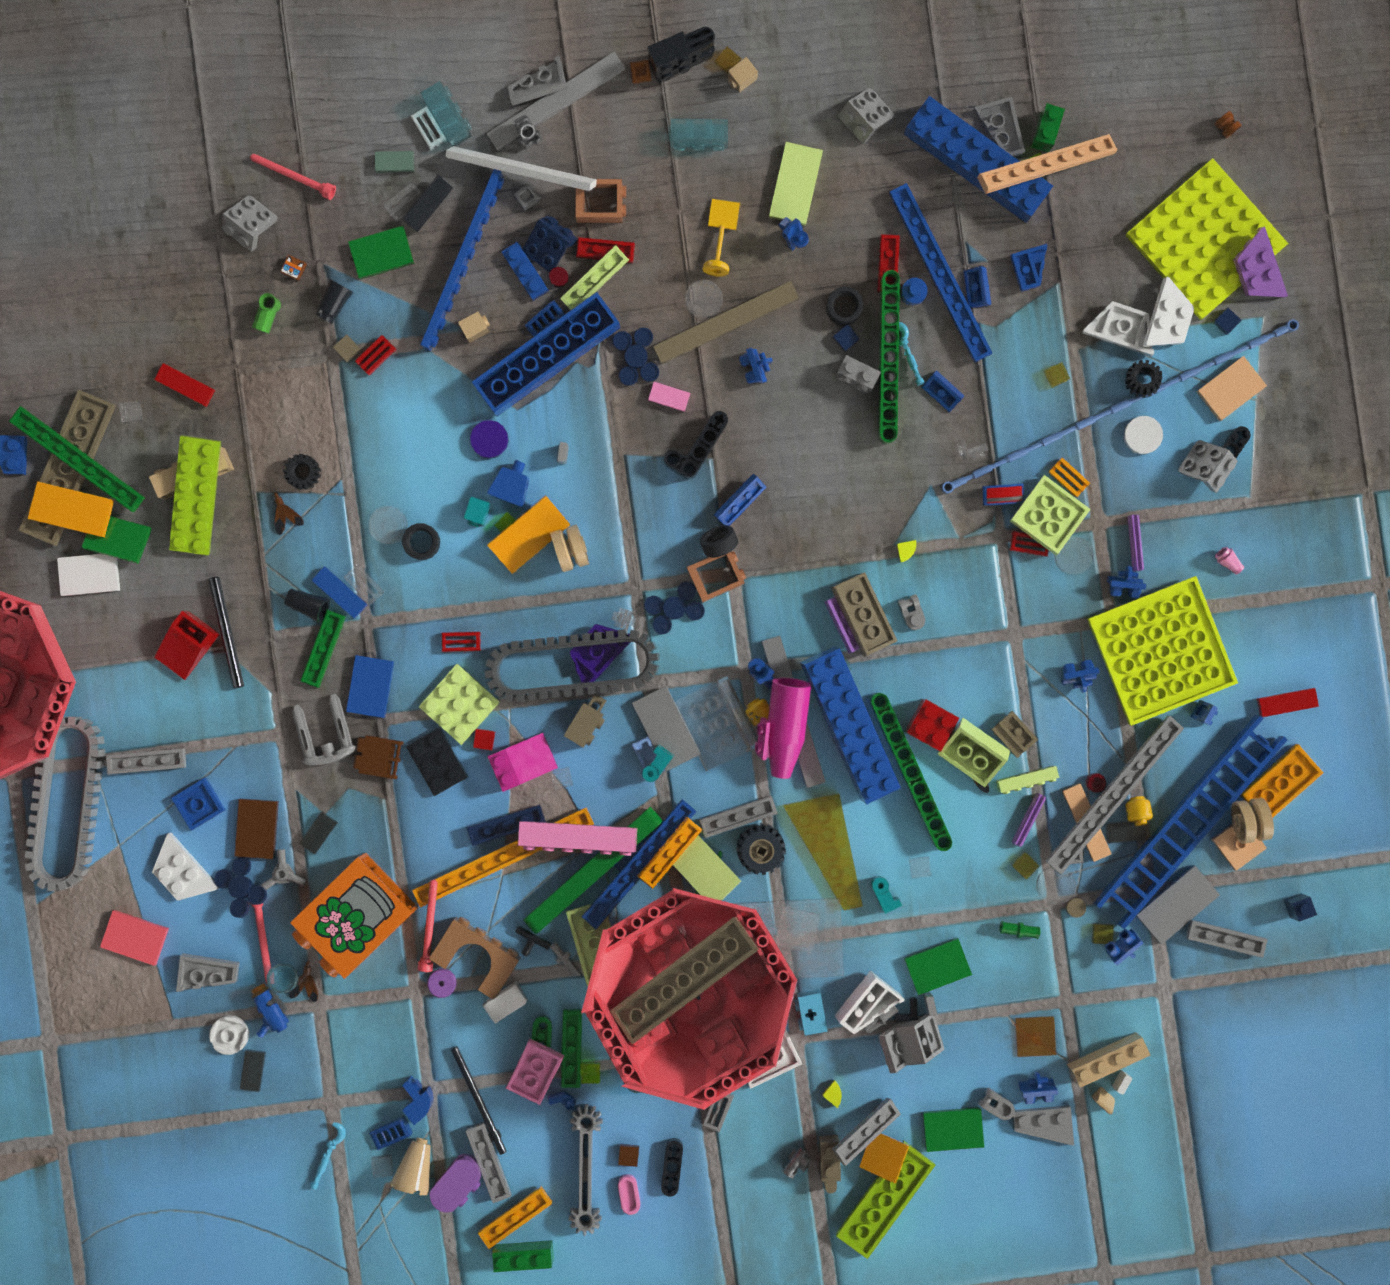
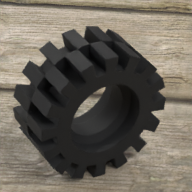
(1143, 368)
(290, 469)

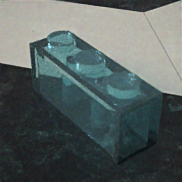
(447, 113)
(699, 134)

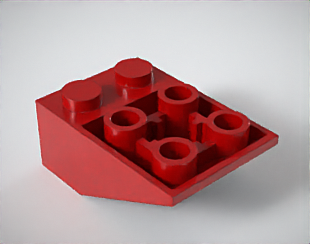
(185, 644)

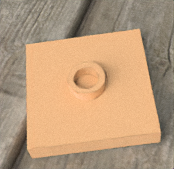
(1234, 851)

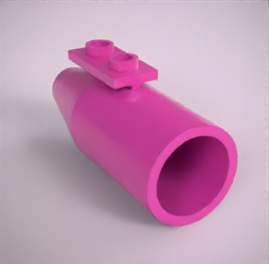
(785, 729)

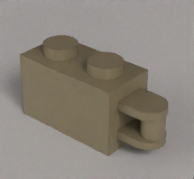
(586, 722)
(829, 1163)

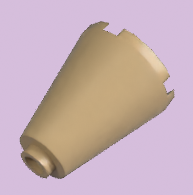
(414, 1169)

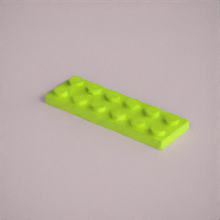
(195, 495)
(884, 1204)

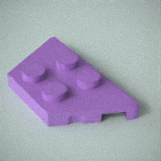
(1259, 268)

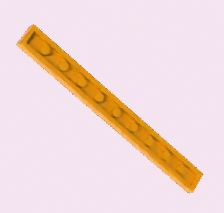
(489, 863)

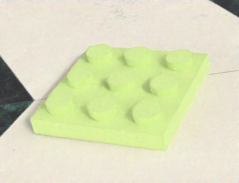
(1050, 515)
(459, 704)

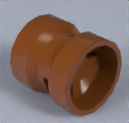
(1227, 124)

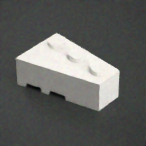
(867, 1002)

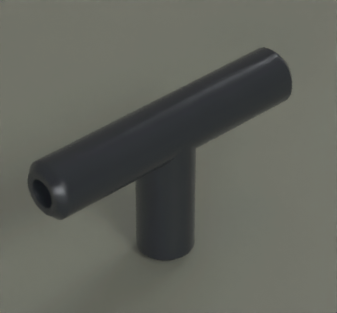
(532, 939)
(913, 1015)

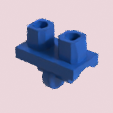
(793, 233)
(752, 358)
(1127, 580)
(761, 672)
(1081, 678)
(1123, 946)
(1038, 1087)

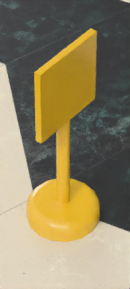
(723, 216)

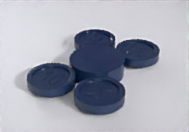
(636, 356)
(674, 607)
(240, 887)

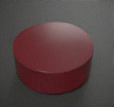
(558, 277)
(1096, 782)

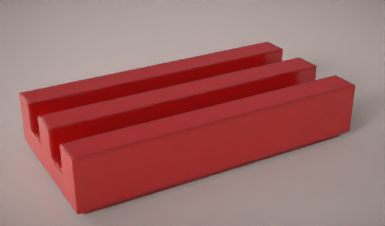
(379, 341)
(1023, 550)
(477, 641)

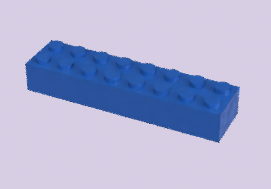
(971, 154)
(546, 354)
(850, 725)

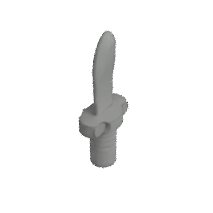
(564, 957)

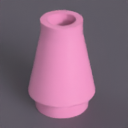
(1229, 560)

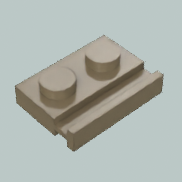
(1014, 734)

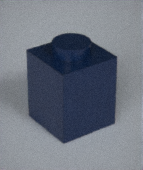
(1300, 907)

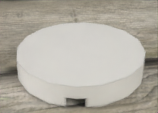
(1143, 435)
(229, 1035)

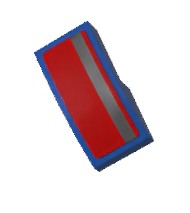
(1003, 494)

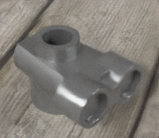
(527, 132)
(798, 1160)

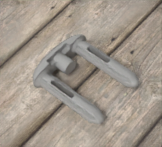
(329, 755)

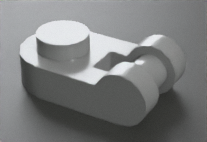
(914, 620)
(1002, 1109)

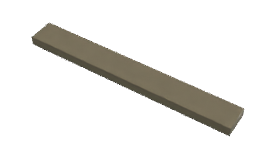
(726, 322)

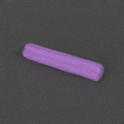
(1135, 543)
(1029, 819)

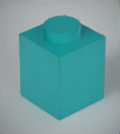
(477, 512)

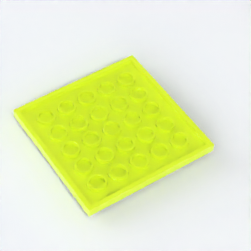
(1200, 234)
(1162, 650)

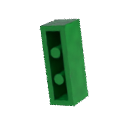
(523, 1256)

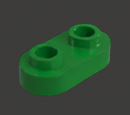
(542, 1034)

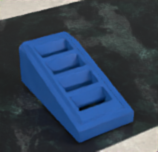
(541, 315)
(404, 1125)

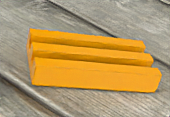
(1081, 488)

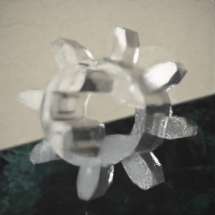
(623, 618)

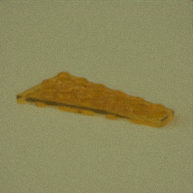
(826, 836)

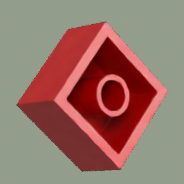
(931, 725)

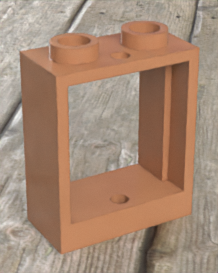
(592, 217)
(739, 573)

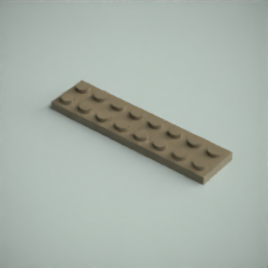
(85, 429)
(684, 980)

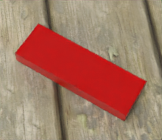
(598, 248)
(888, 257)
(184, 384)
(1287, 702)

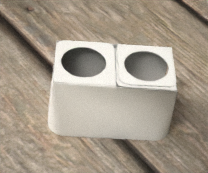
(506, 1002)

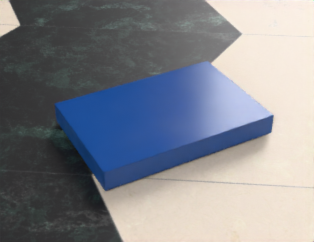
(370, 686)

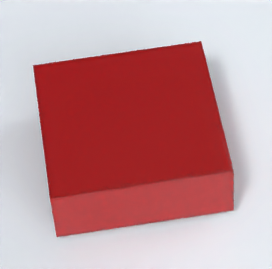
(484, 739)

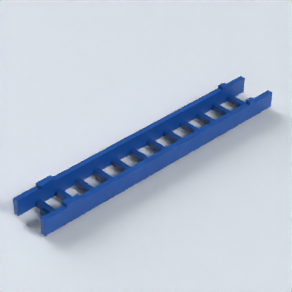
(1207, 824)

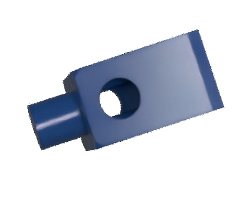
(511, 485)

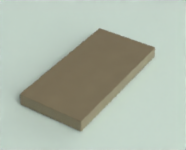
(864, 614)

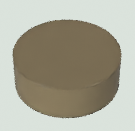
(1076, 907)

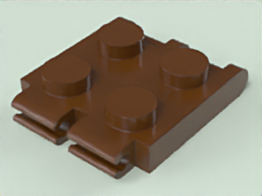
(377, 756)

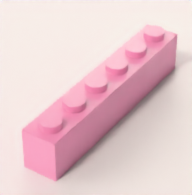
(577, 837)

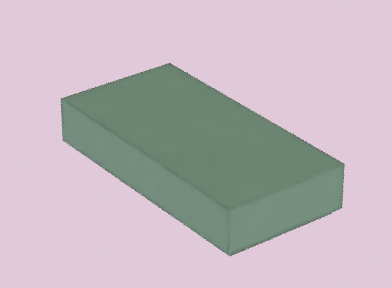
(394, 161)

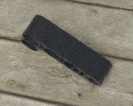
(700, 443)

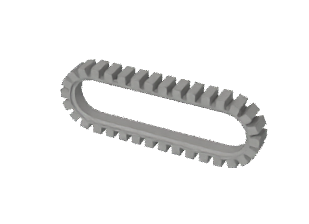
(85, 823)

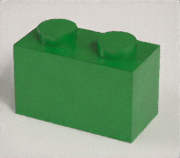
(1047, 127)

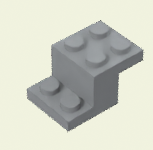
(911, 1043)

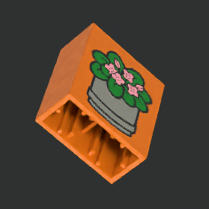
(352, 916)

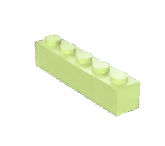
(1027, 779)

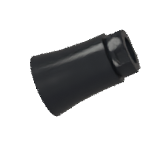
(333, 301)
(307, 604)

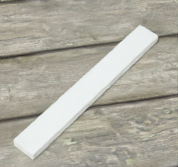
(521, 168)

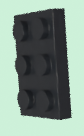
(437, 761)

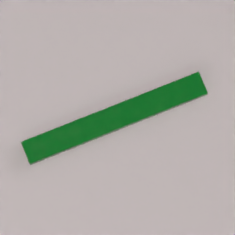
(77, 459)

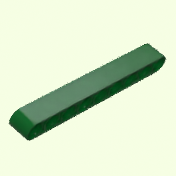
(892, 348)
(917, 778)
(586, 876)

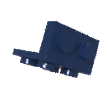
(548, 242)

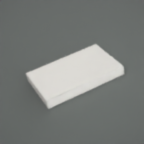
(88, 574)
(787, 1060)

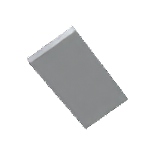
(666, 726)
(1177, 904)

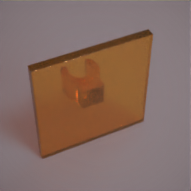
(1035, 1036)

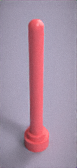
(326, 189)
(262, 938)
(425, 963)

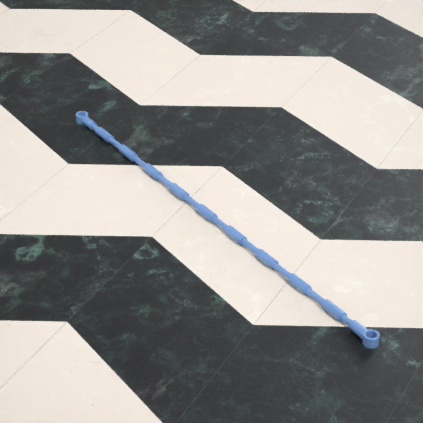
(1120, 406)

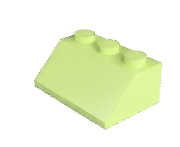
(974, 752)

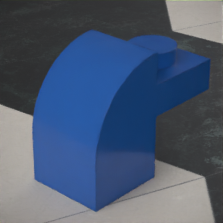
(421, 1100)

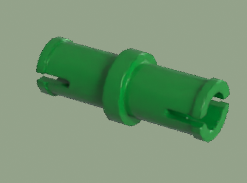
(1019, 930)

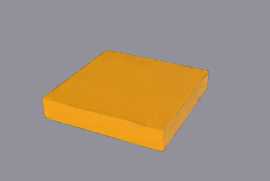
(884, 1157)

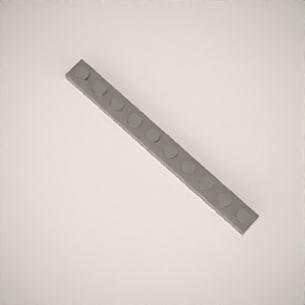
(1114, 794)

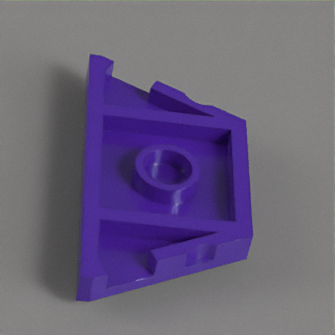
(595, 659)

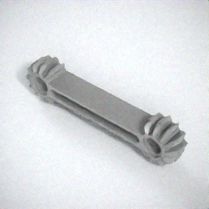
(585, 1170)

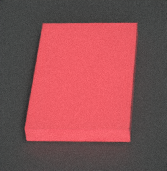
(134, 937)

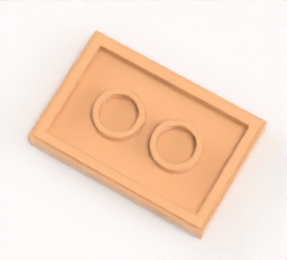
(1231, 388)

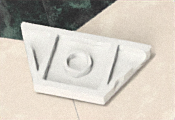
(1170, 317)
(1121, 327)
(181, 871)

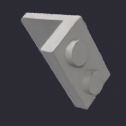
(865, 114)
(247, 221)
(1208, 464)

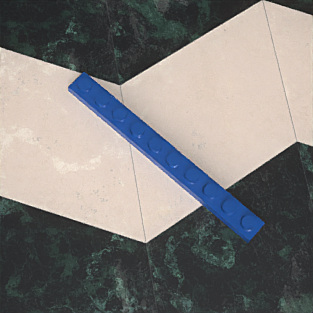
(460, 266)
(940, 273)

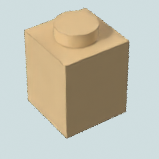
(742, 75)
(474, 326)

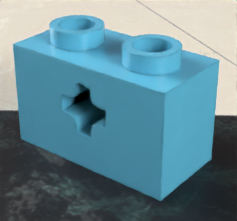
(815, 1023)

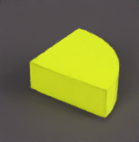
(906, 550)
(833, 1093)

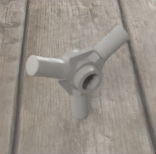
(283, 873)

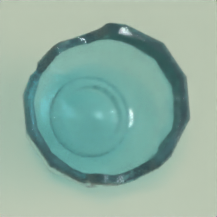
(282, 978)

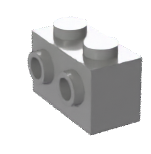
(858, 374)

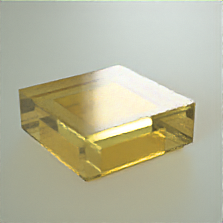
(727, 59)
(1057, 375)
(1025, 865)
(1102, 933)

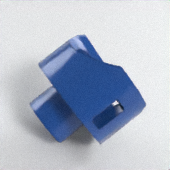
(913, 291)

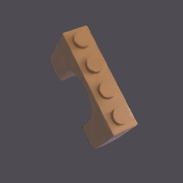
(502, 959)

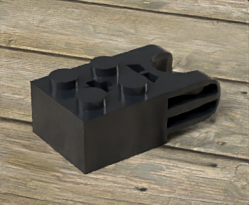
(681, 53)

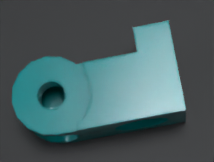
(655, 769)
(881, 890)

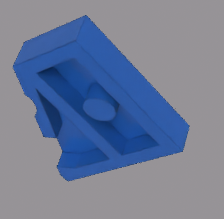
(1029, 267)
(13, 454)

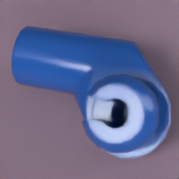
(564, 1098)

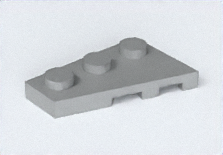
(544, 82)
(1002, 124)
(205, 971)
(1046, 1123)

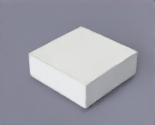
(1122, 1082)

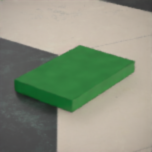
(381, 252)
(122, 540)
(938, 966)
(953, 1129)

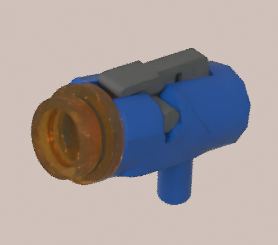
(271, 1008)

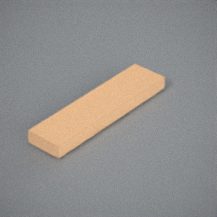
(1078, 806)

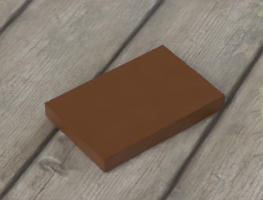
(256, 828)

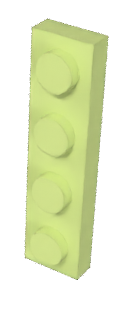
(595, 278)

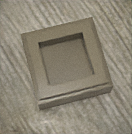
(346, 348)

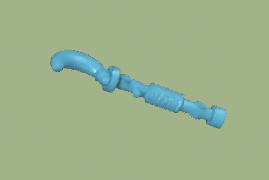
(910, 358)
(341, 1132)

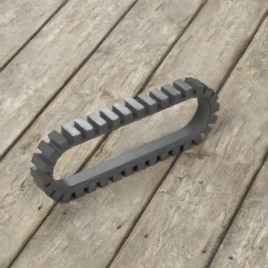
(540, 645)

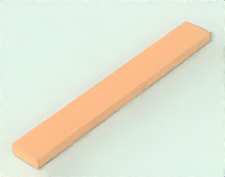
(1047, 163)

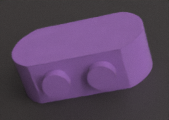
(456, 1183)

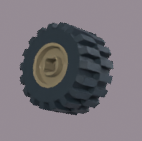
(761, 849)

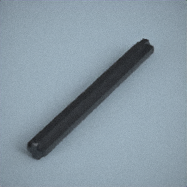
(226, 632)

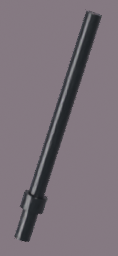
(494, 1133)

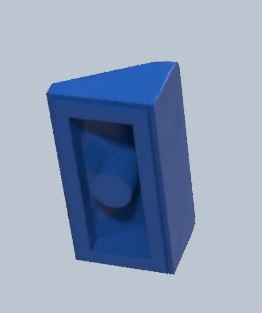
(977, 287)
(942, 391)

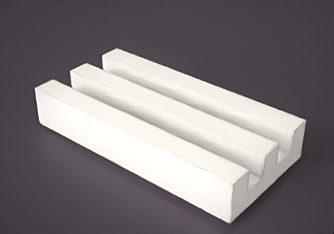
(436, 142)

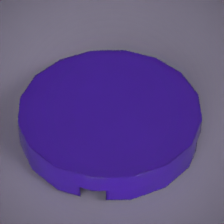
(489, 439)

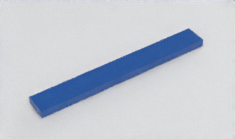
(628, 875)

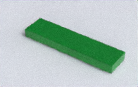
(323, 648)
(571, 1048)

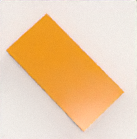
(70, 509)
(528, 534)
(1284, 779)

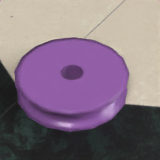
(438, 990)

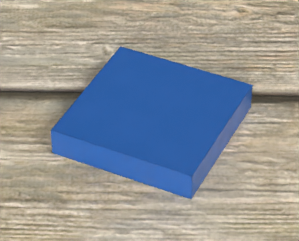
(198, 804)

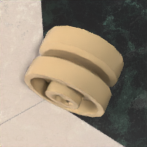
(570, 548)
(1252, 820)

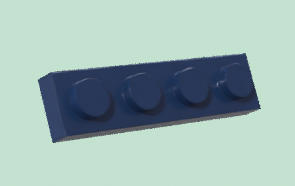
(504, 825)

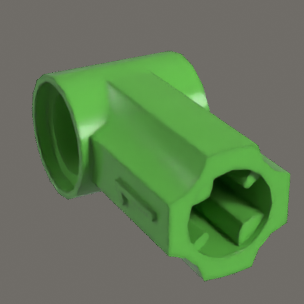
(265, 316)

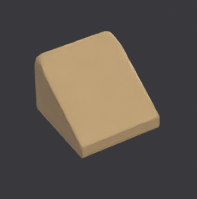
(1104, 1100)

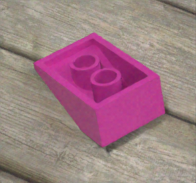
(522, 762)

